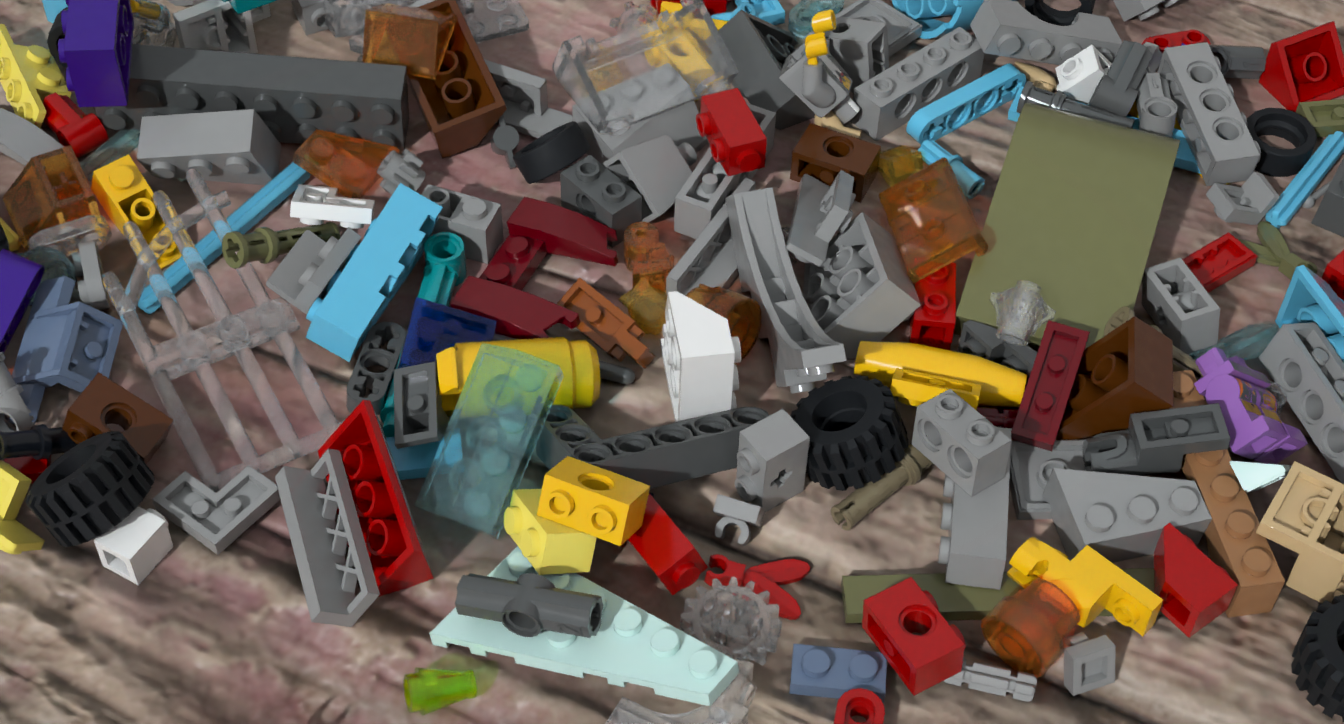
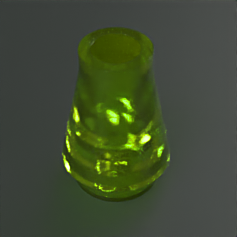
(437, 688)

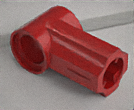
(73, 126)

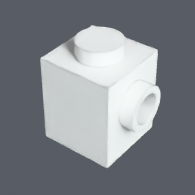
(1081, 74)
(135, 544)

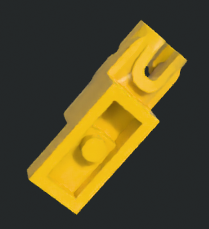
(1089, 582)

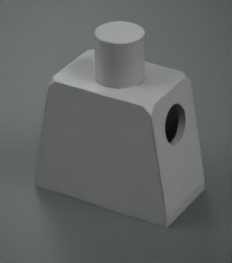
(859, 48)
(654, 171)

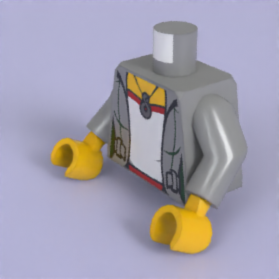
(817, 75)

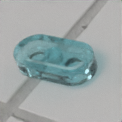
(802, 14)

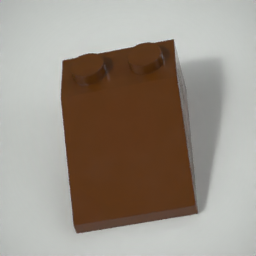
(1119, 377)

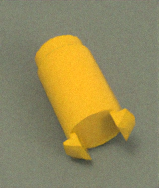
(576, 359)

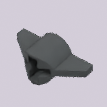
(505, 141)

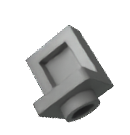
(1244, 203)

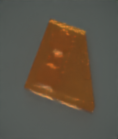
(342, 161)

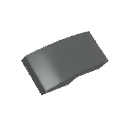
(981, 341)

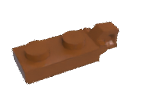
(606, 324)

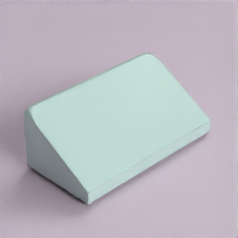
(1257, 474)

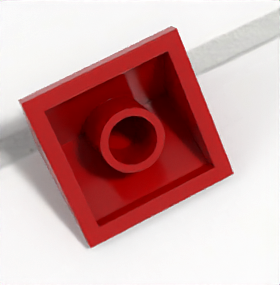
(1305, 67)

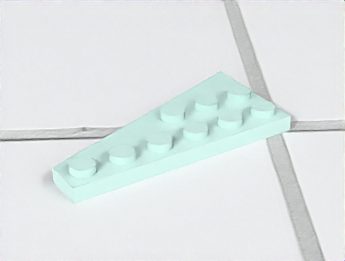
(627, 648)

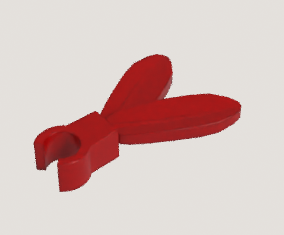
(766, 577)

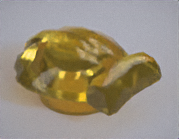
(646, 306)

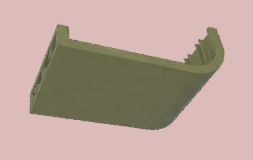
(1071, 217)

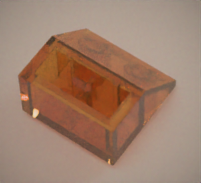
(49, 194)

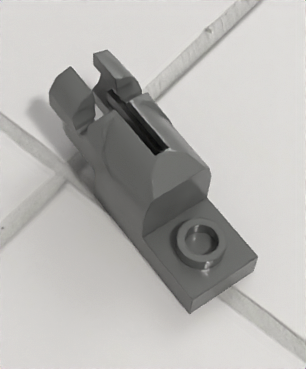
(1157, 441)

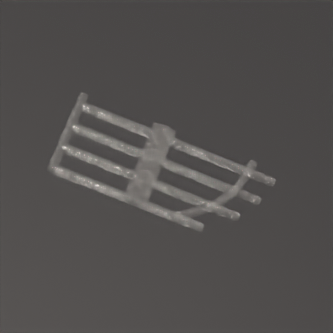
(226, 337)

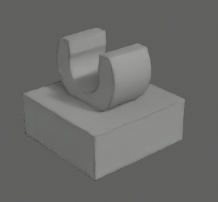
(737, 513)
(1088, 663)

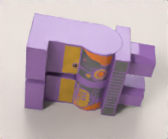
(1247, 408)

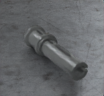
(1060, 102)

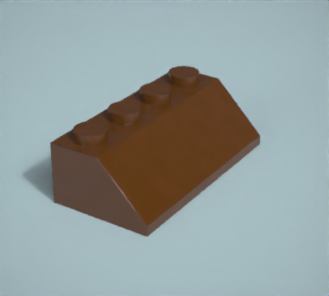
(463, 97)

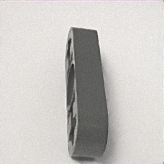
(373, 355)

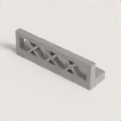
(711, 256)
(321, 543)

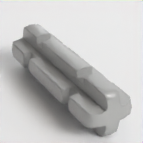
(995, 680)

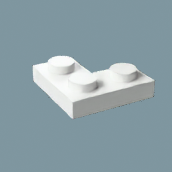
(322, 203)

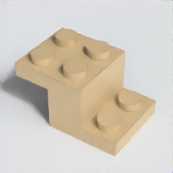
(1309, 521)

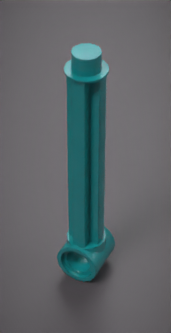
(442, 272)

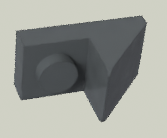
(418, 406)

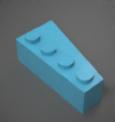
(373, 273)

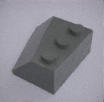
(759, 55)

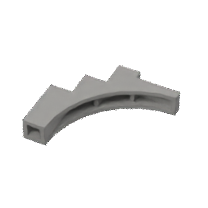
(796, 341)

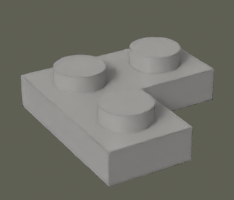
(219, 516)

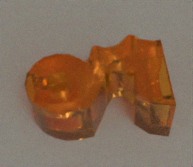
(647, 255)

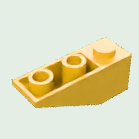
(129, 198)

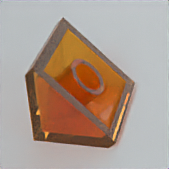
(407, 38)

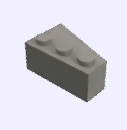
(218, 144)
(1121, 512)

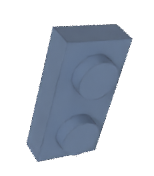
(834, 671)

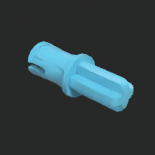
(970, 181)

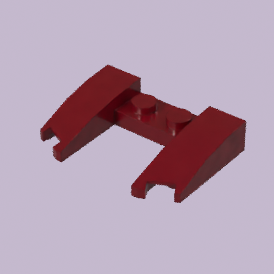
(533, 232)

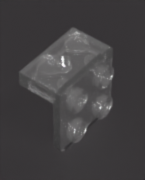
(493, 18)

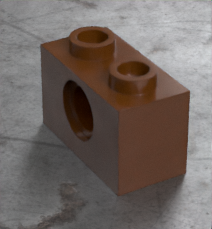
(826, 152)
(109, 403)

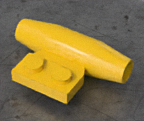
(924, 371)

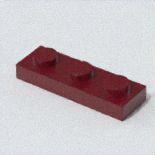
(1049, 385)

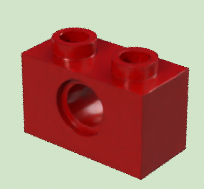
(917, 659)

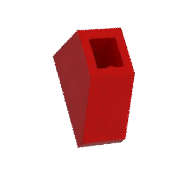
(1189, 582)

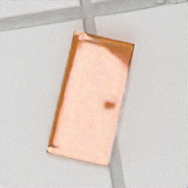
(931, 220)

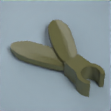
(1275, 251)

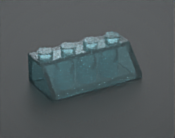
(490, 438)

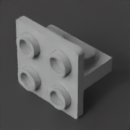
(310, 266)

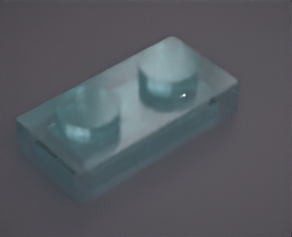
(1244, 343)

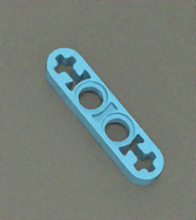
(966, 104)

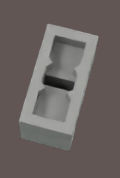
(961, 442)

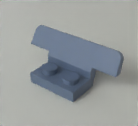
(63, 344)

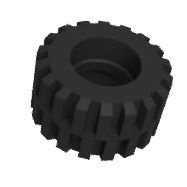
(851, 432)
(90, 489)
(1320, 657)

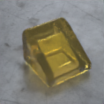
(899, 164)

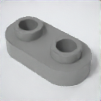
(88, 264)

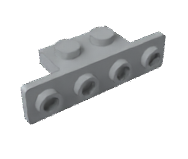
(526, 101)
(818, 215)

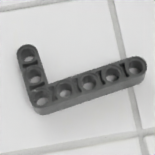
(654, 454)

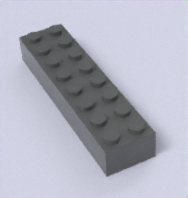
(285, 91)

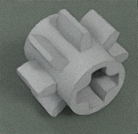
(401, 169)

